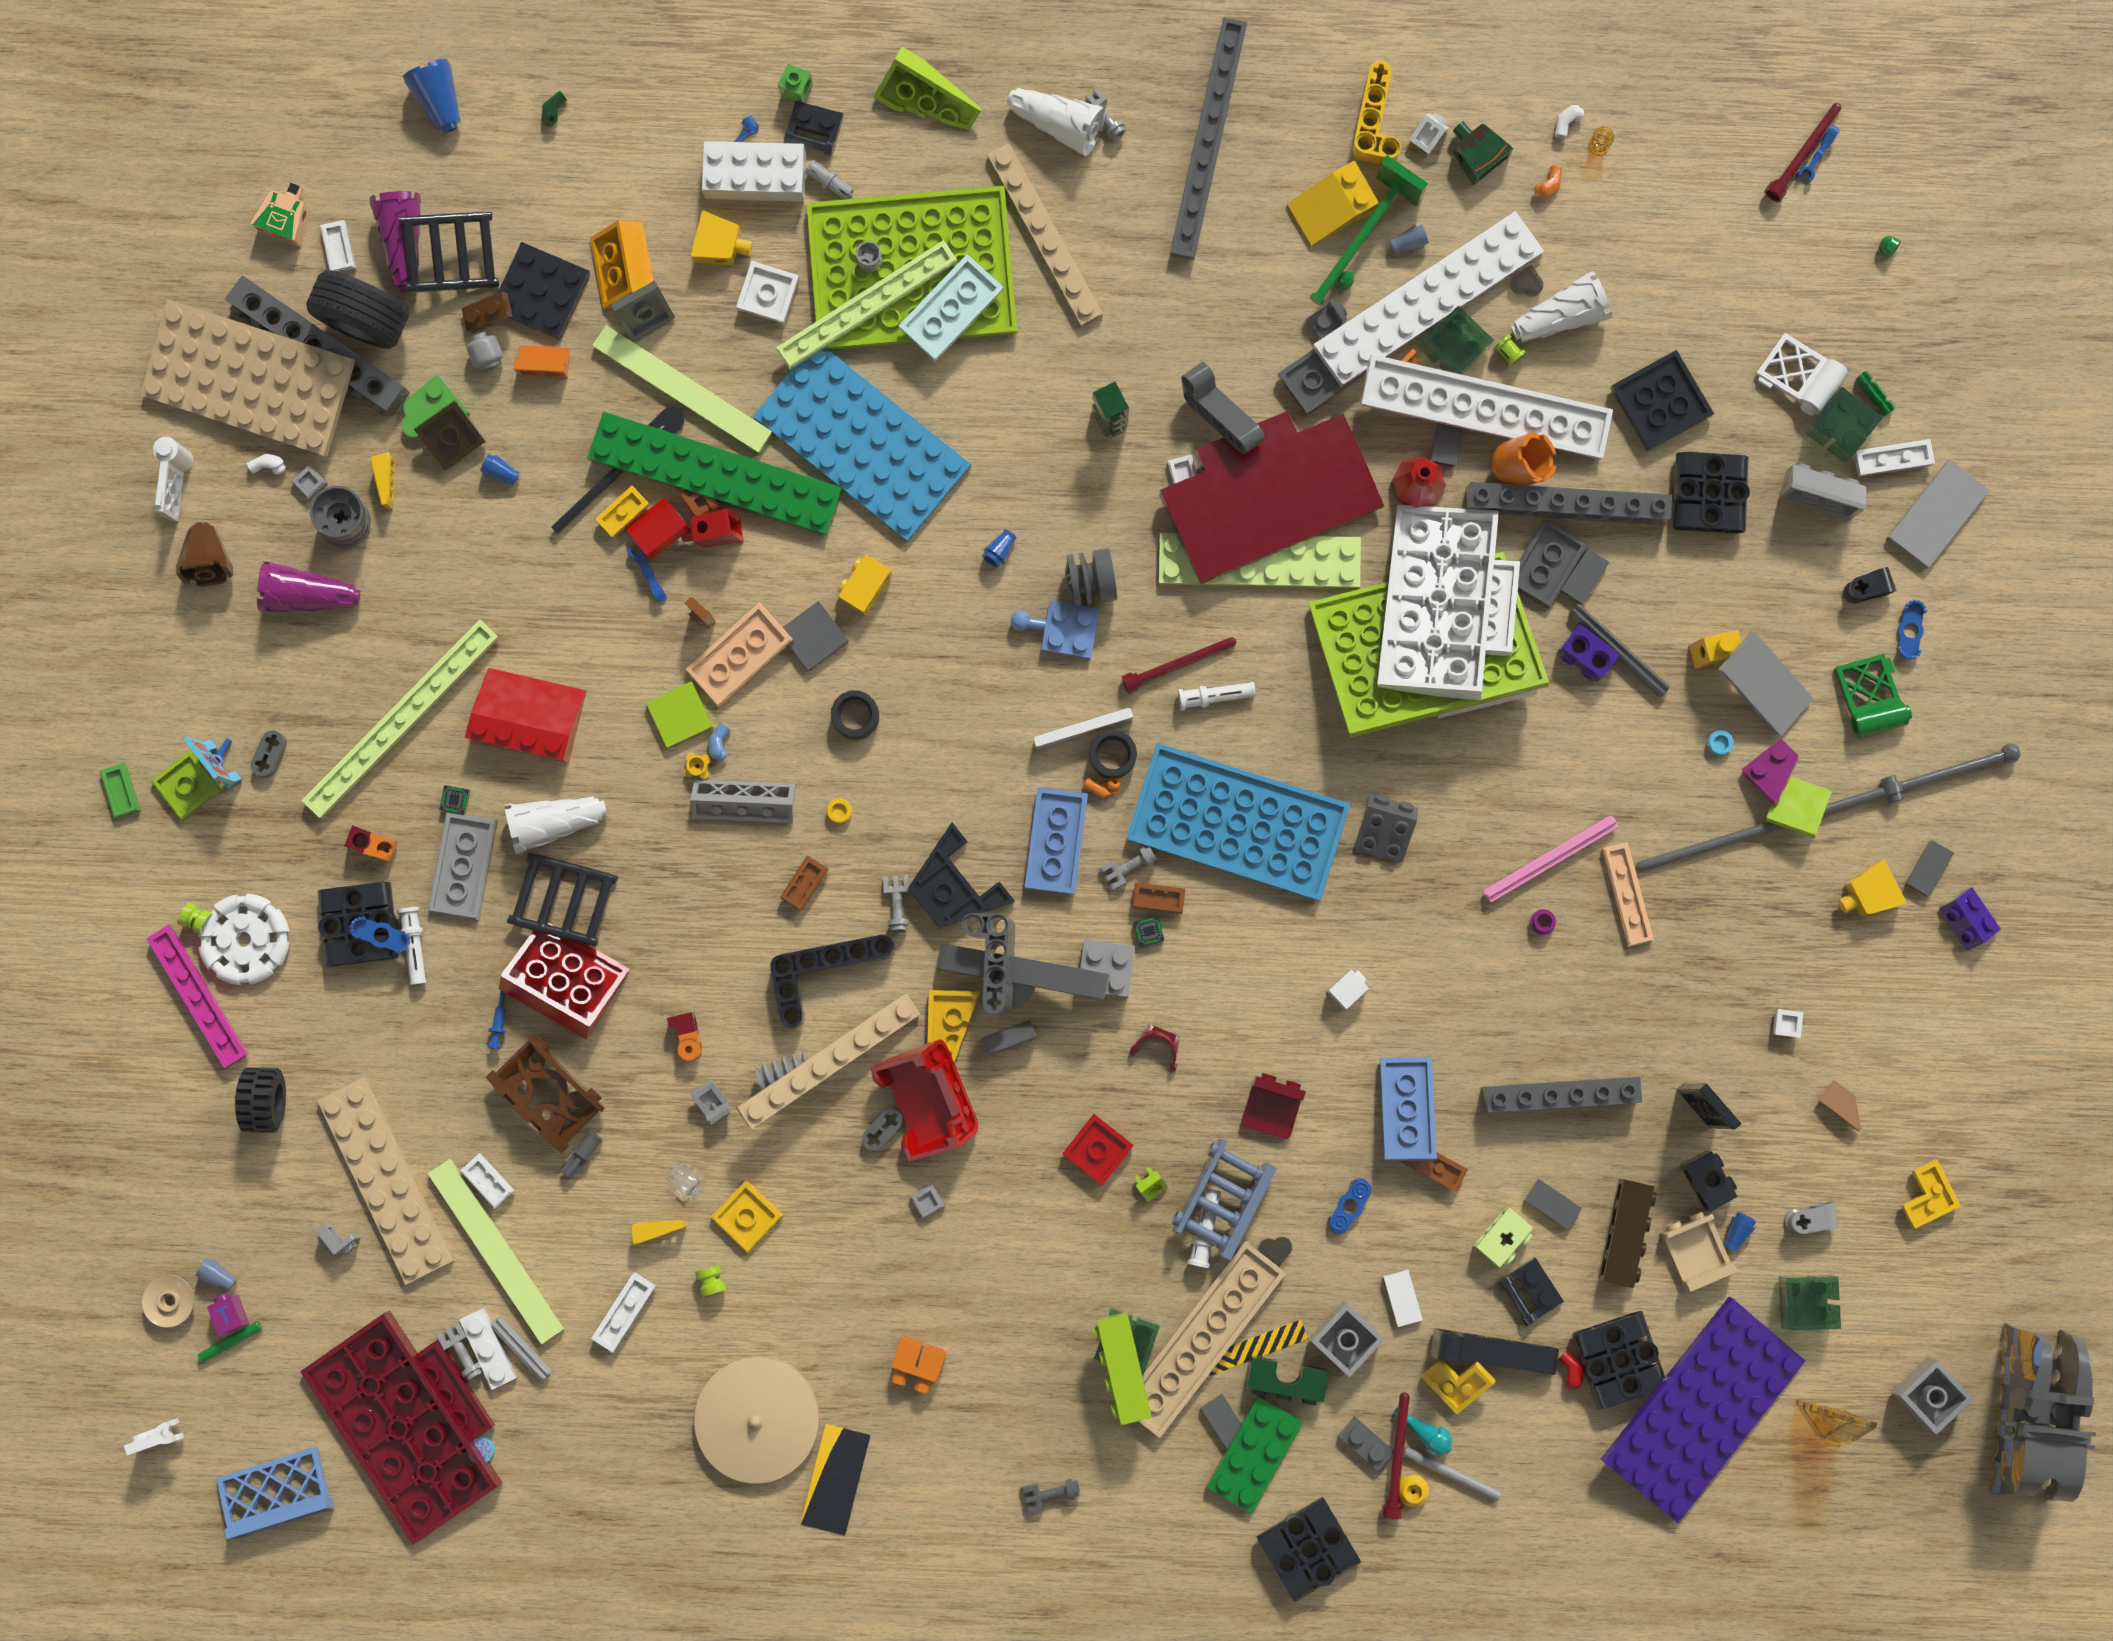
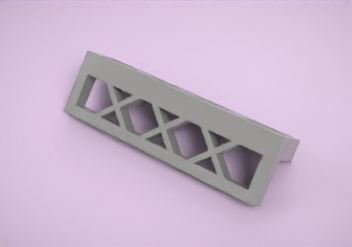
(742, 805)

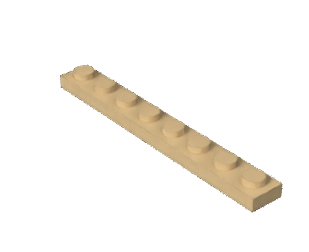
(1045, 235)
(827, 1061)

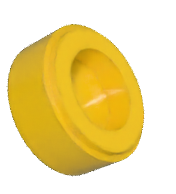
(839, 811)

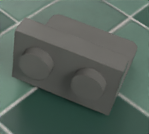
(1386, 828)

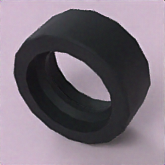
(847, 697)
(1110, 735)

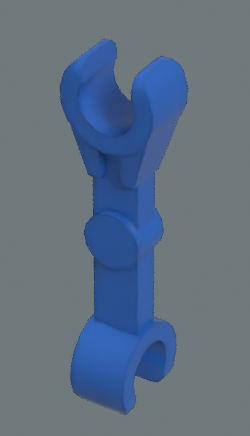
(1827, 140)
(656, 589)

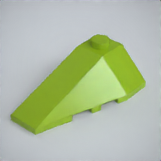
(921, 89)

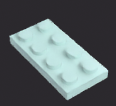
(951, 307)

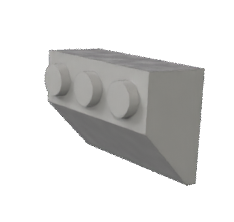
(1823, 491)

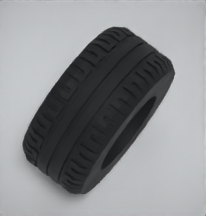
(357, 309)

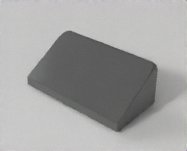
(1009, 1037)

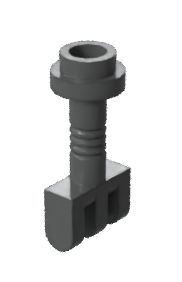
(1071, 1490)

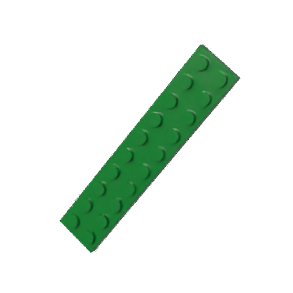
(714, 473)

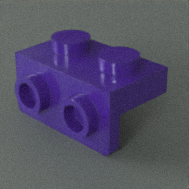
(1970, 919)

